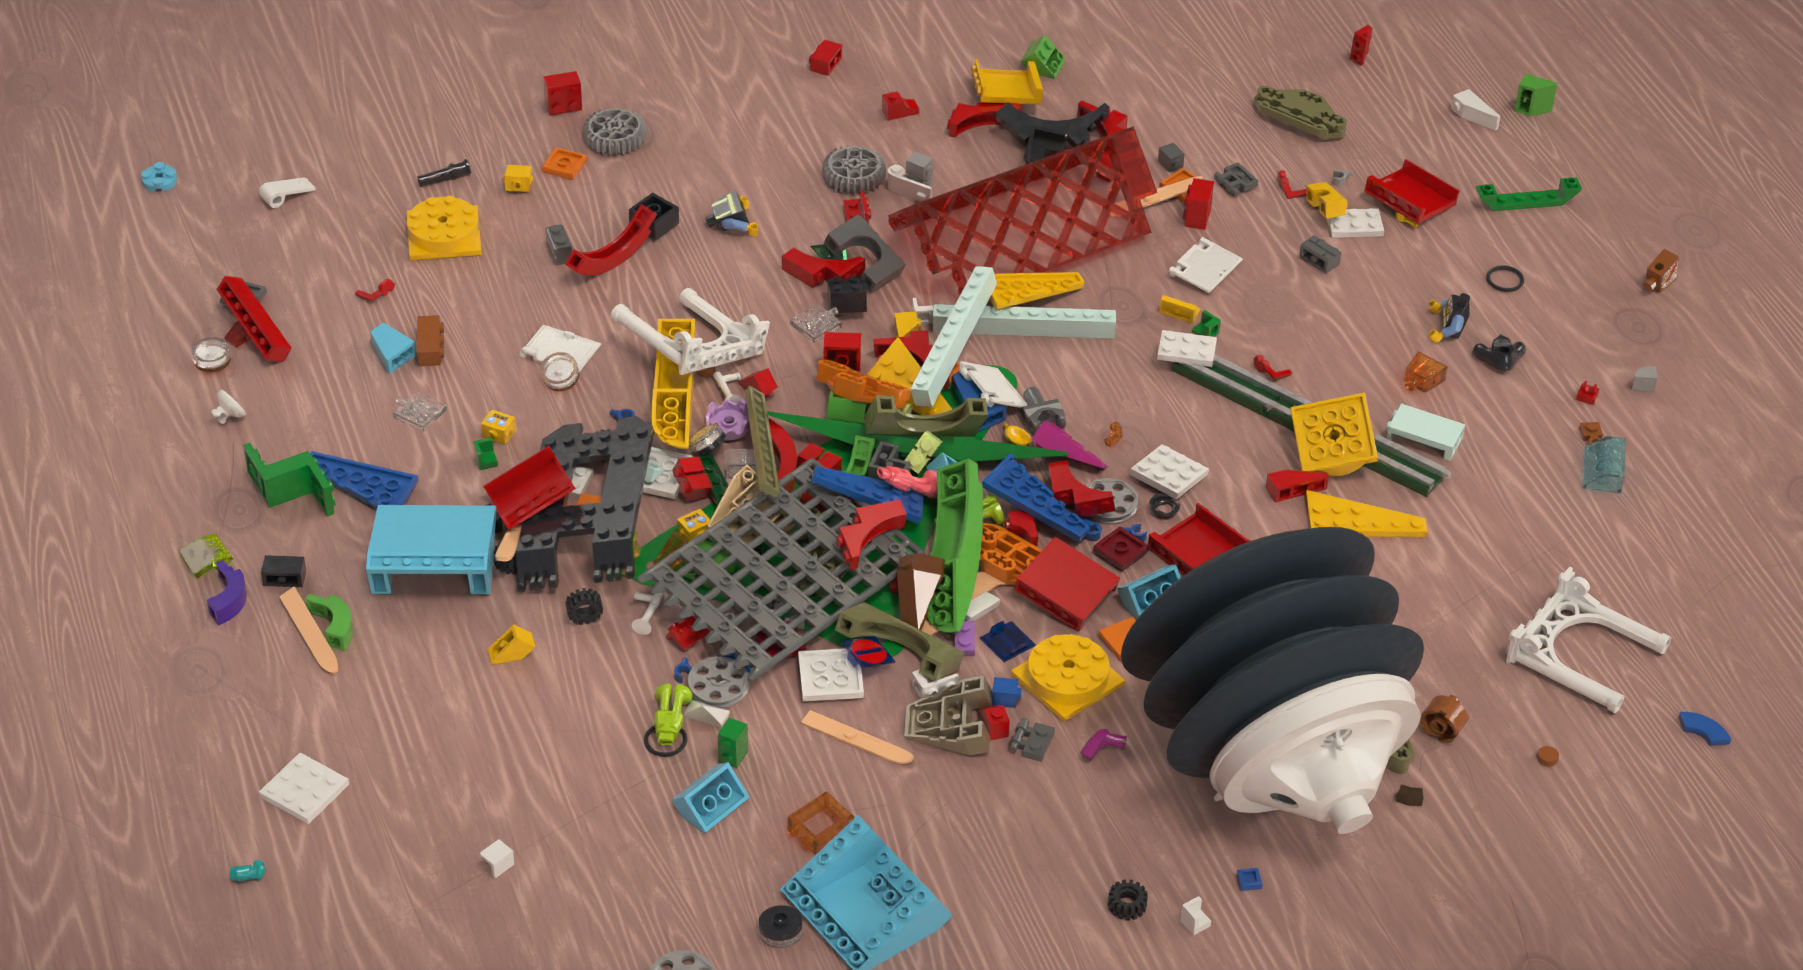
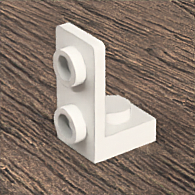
(924, 687)

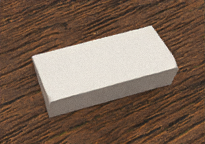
(981, 606)

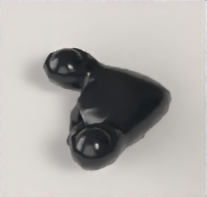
(1501, 354)

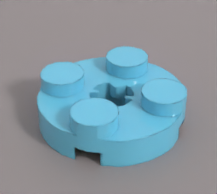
(159, 177)

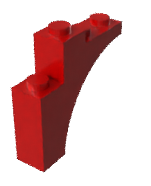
(916, 344)

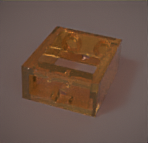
(831, 808)

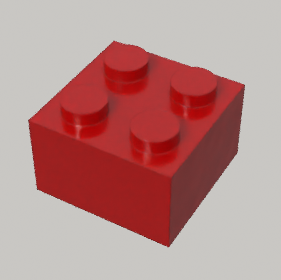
(562, 93)
(1198, 203)
(843, 349)

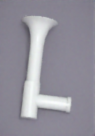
(721, 381)
(642, 625)

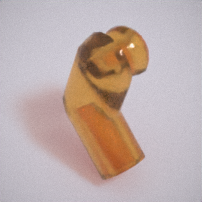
(1116, 434)

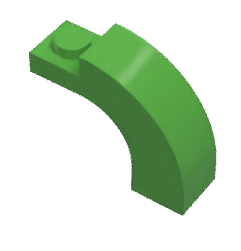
(861, 456)
(335, 610)

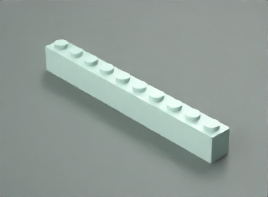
(1036, 321)
(953, 336)

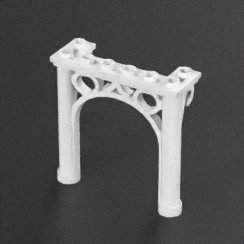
(691, 353)
(1573, 596)

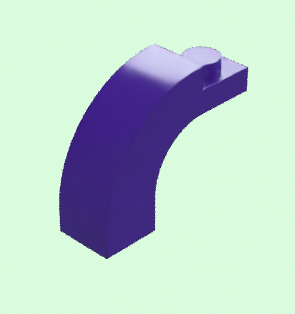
(230, 601)

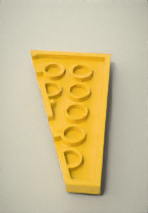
(1026, 287)
(901, 368)
(1361, 517)

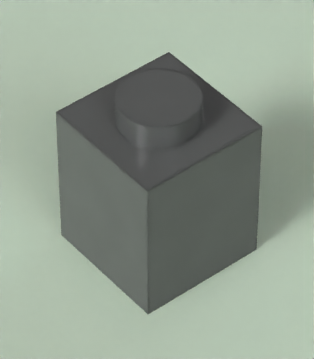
(1171, 157)

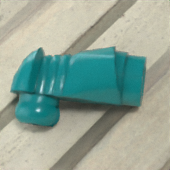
(246, 872)

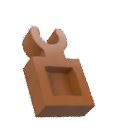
(1591, 432)

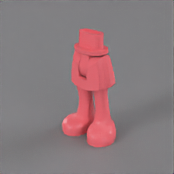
(903, 480)

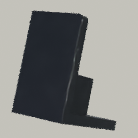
(1044, 140)

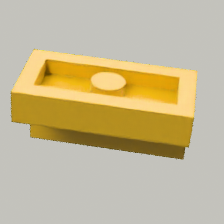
(1178, 309)

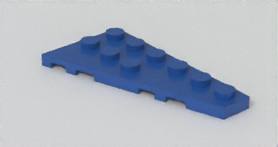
(367, 482)
(869, 490)
(1029, 494)

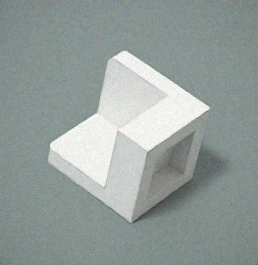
(924, 313)
(499, 857)
(1193, 917)

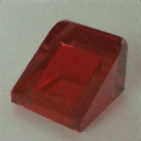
(237, 335)

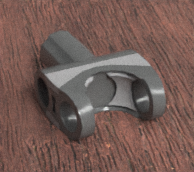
(1040, 410)

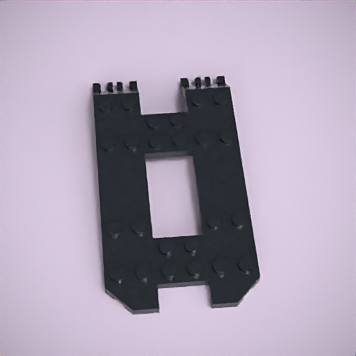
(610, 521)

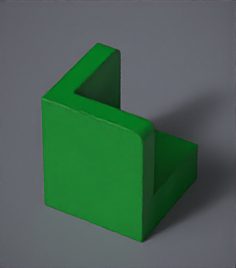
(1208, 326)
(485, 454)

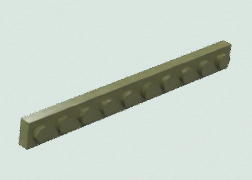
(762, 442)

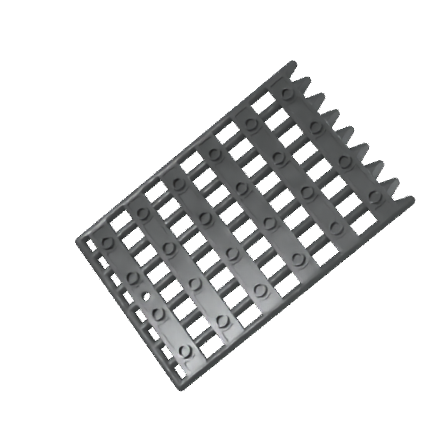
(771, 578)

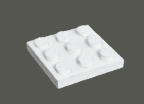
(1169, 471)
(665, 484)
(829, 675)
(304, 788)

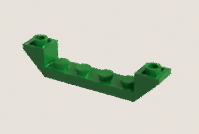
(1500, 202)

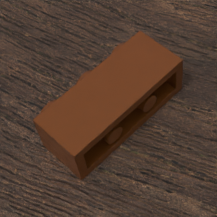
(430, 340)

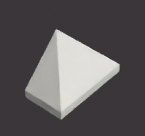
(706, 713)

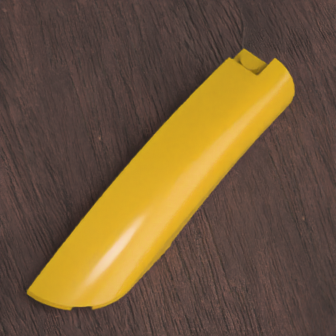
(672, 391)

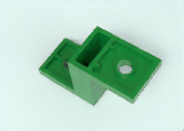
(289, 479)

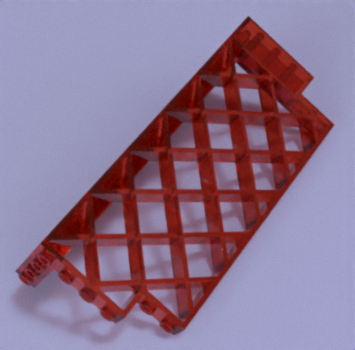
(1129, 174)

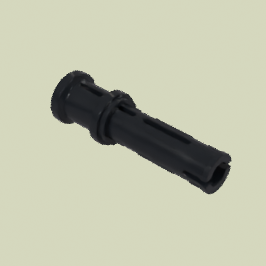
(452, 169)

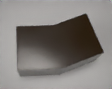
(1410, 796)

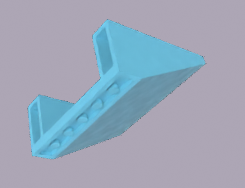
(432, 542)
(864, 898)

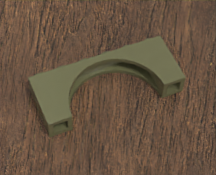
(961, 421)
(937, 656)

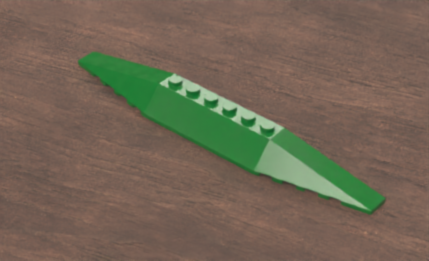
(955, 447)

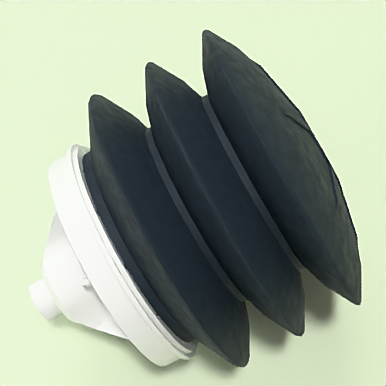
(1282, 674)

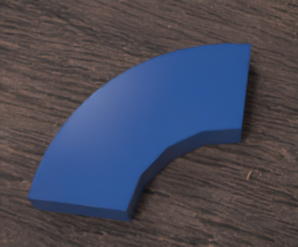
(1705, 727)

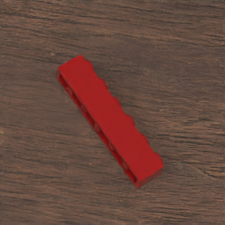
(254, 319)

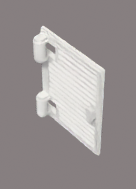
(1205, 267)
(551, 340)
(993, 383)

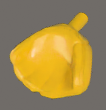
(1016, 435)

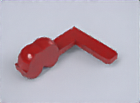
(1284, 183)
(383, 288)
(1264, 366)

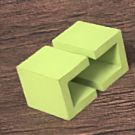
(927, 445)

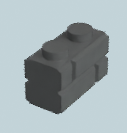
(558, 243)
(1320, 254)

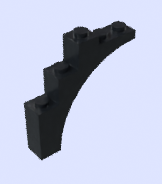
(1077, 129)

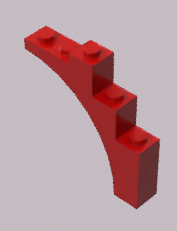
(1116, 122)

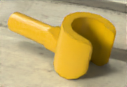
(1401, 218)

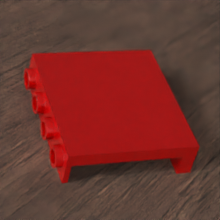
(1413, 192)
(529, 487)
(1195, 540)
(1066, 583)

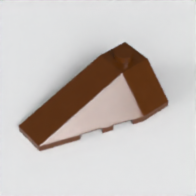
(916, 586)

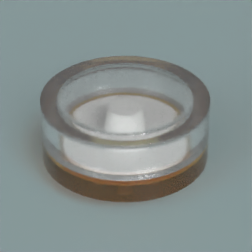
(211, 354)
(559, 371)

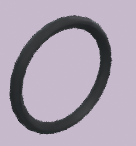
(1508, 268)
(665, 753)

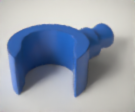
(622, 413)
(1135, 529)
(683, 667)

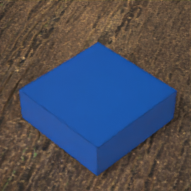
(1249, 879)

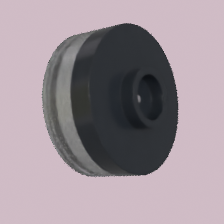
(706, 439)
(780, 926)

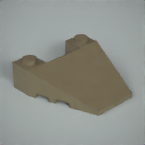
(947, 718)

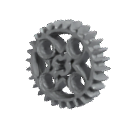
(614, 131)
(854, 169)

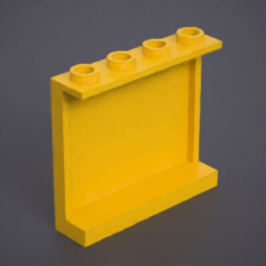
(1008, 85)

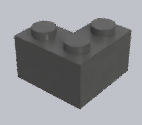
(886, 455)

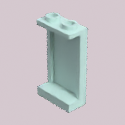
(1426, 429)

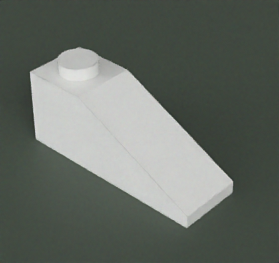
(1472, 108)

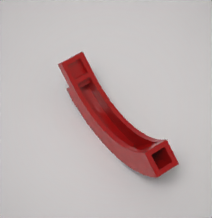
(618, 250)
(784, 451)

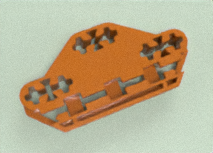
(857, 385)
(1005, 554)

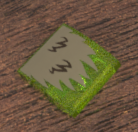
(204, 554)

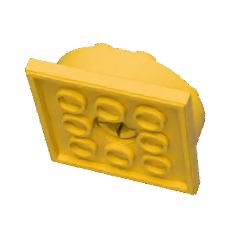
(443, 229)
(1334, 418)
(1068, 674)

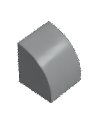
(1645, 379)

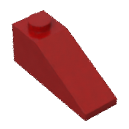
(1292, 483)

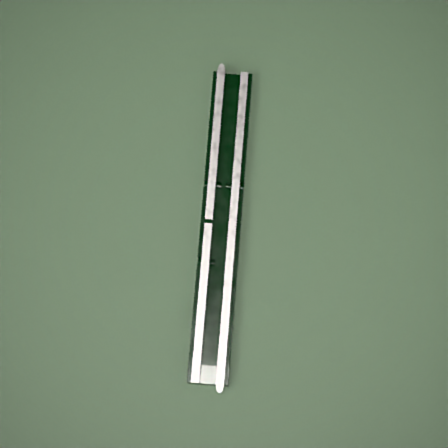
(1275, 402)

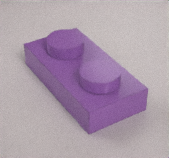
(966, 638)

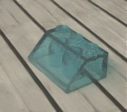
(1605, 465)

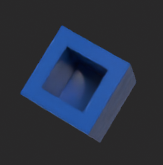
(1006, 692)

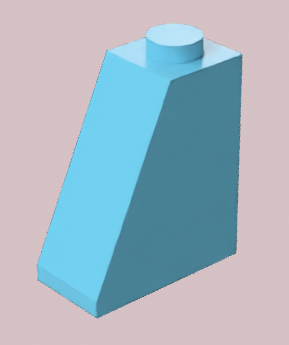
(392, 347)

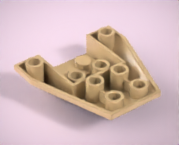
(741, 490)

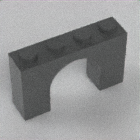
(858, 233)

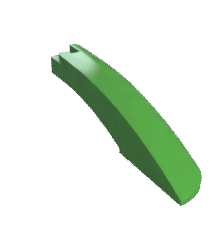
(957, 542)

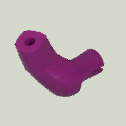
(1101, 739)

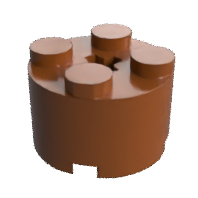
(1444, 718)

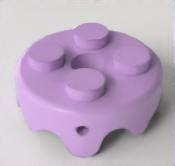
(733, 412)

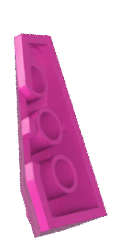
(1054, 438)

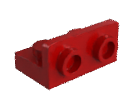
(1361, 44)
(857, 206)
(683, 633)

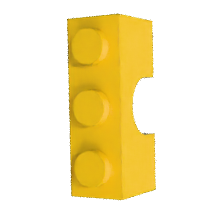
(1330, 201)

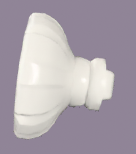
(227, 407)

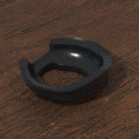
(1163, 499)

